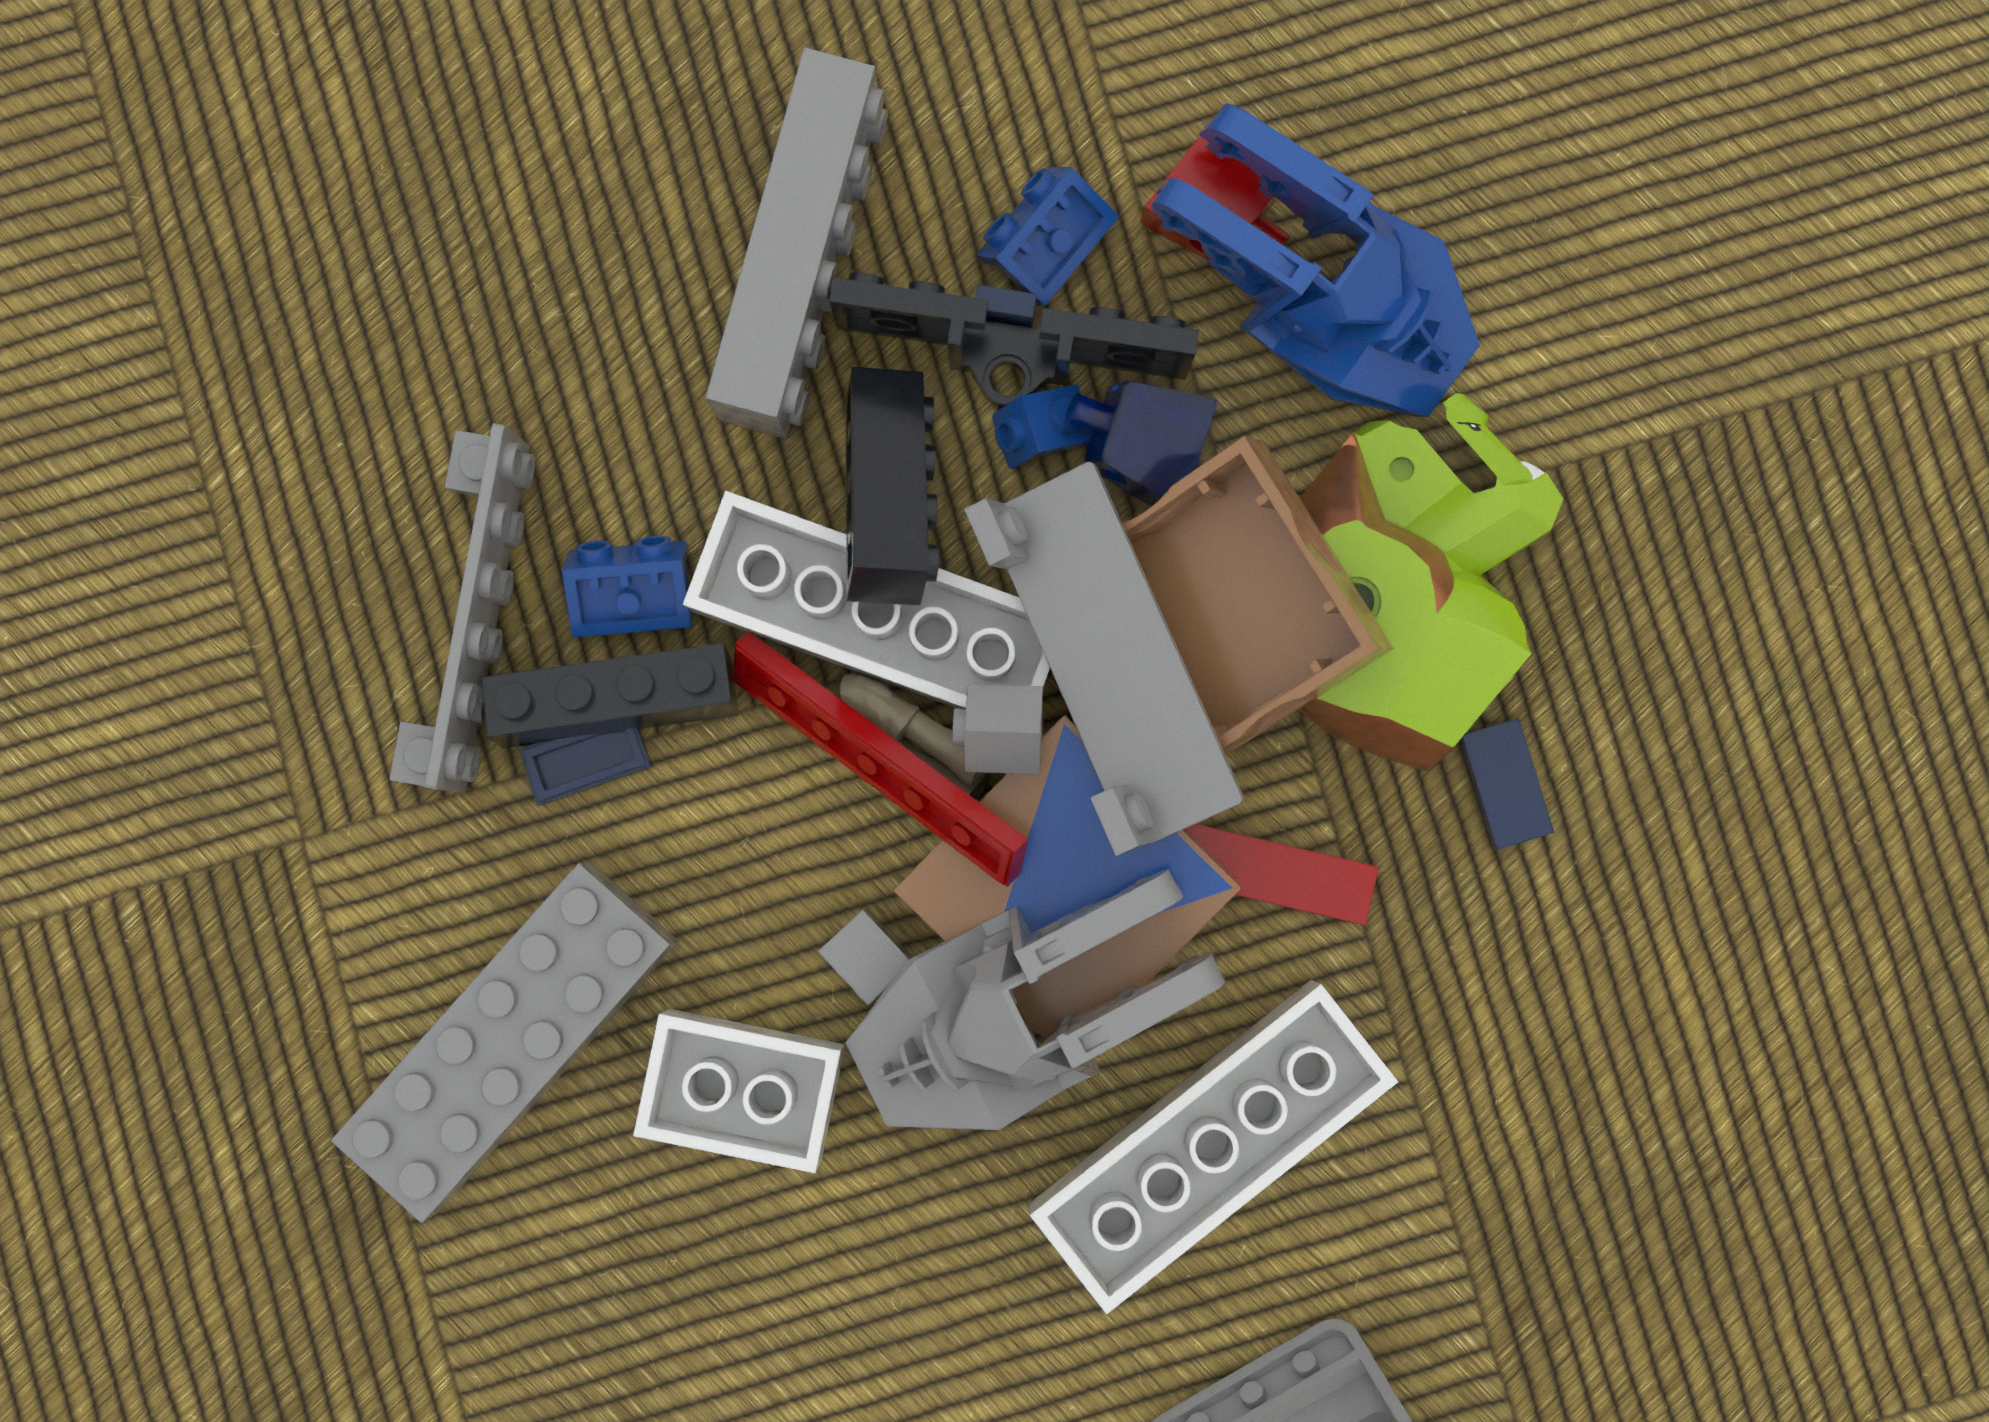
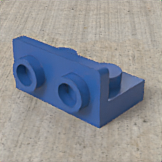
(1048, 232)
(627, 587)

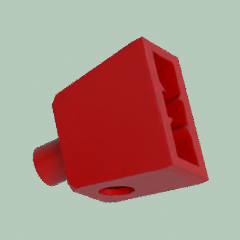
(1227, 183)

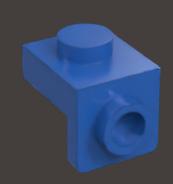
(1035, 426)

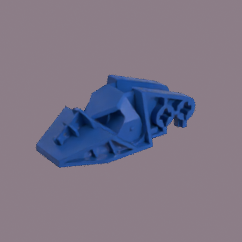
(1376, 335)

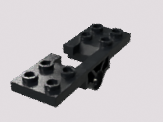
(981, 346)

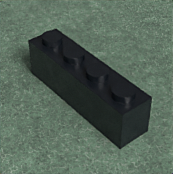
(888, 487)
(609, 695)

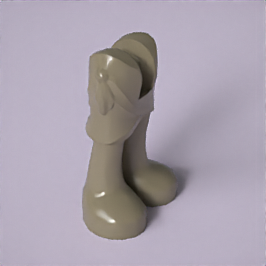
(906, 720)

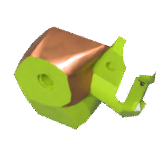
(1416, 558)

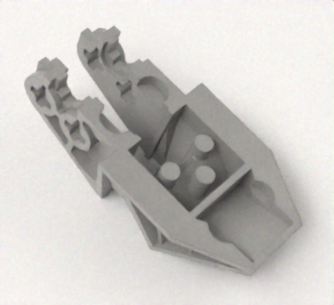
(948, 1032)

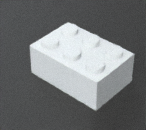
(739, 1090)

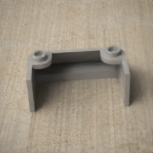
(1310, 1378)

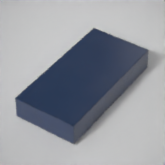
(582, 762)
(1506, 784)

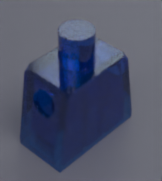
(1143, 435)

